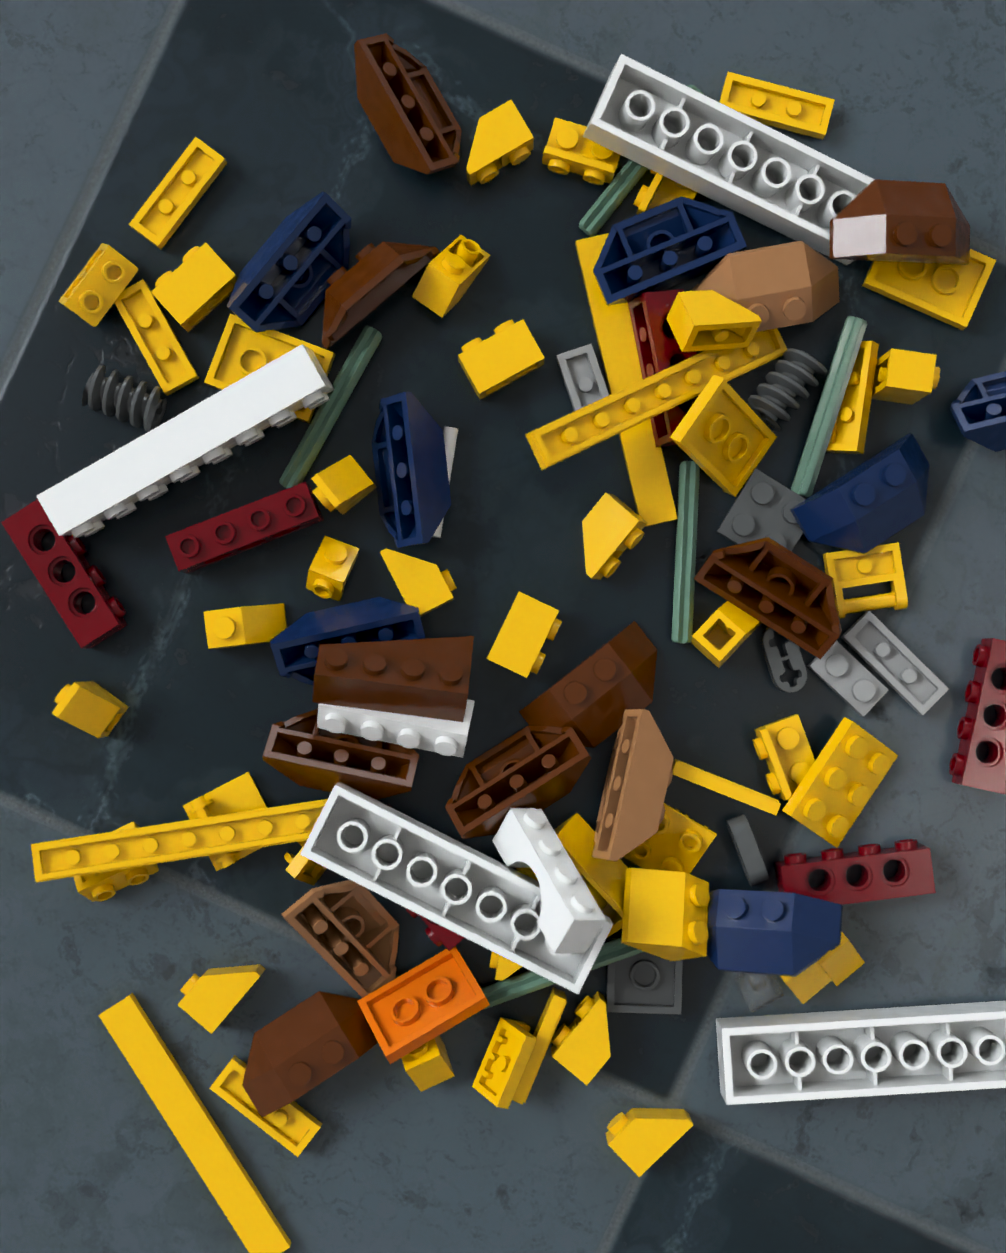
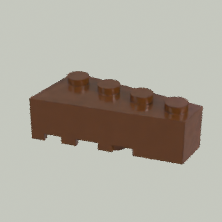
(397, 676)

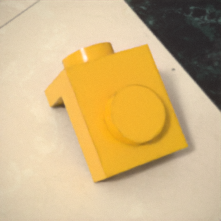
(331, 568)

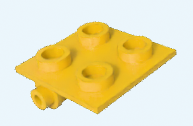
(232, 797)
(676, 844)

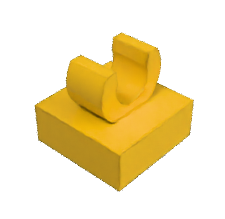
(303, 868)

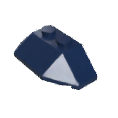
(664, 248)
(292, 267)
(982, 411)
(410, 470)
(869, 500)
(360, 621)
(770, 931)

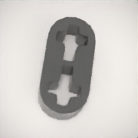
(775, 664)
(747, 850)

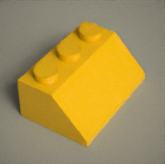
(602, 877)

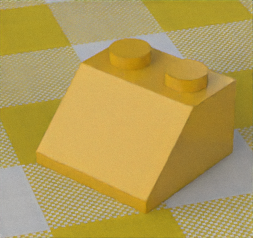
(665, 913)

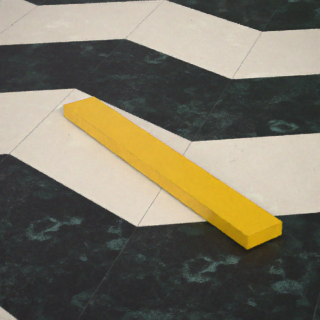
(622, 369)
(648, 398)
(174, 841)
(194, 1127)

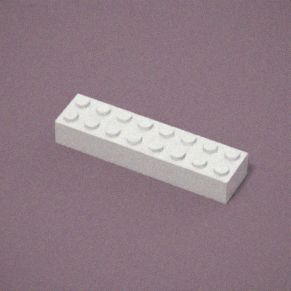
(722, 154)
(186, 442)
(442, 882)
(862, 1052)

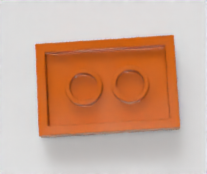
(422, 1004)

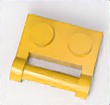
(858, 569)

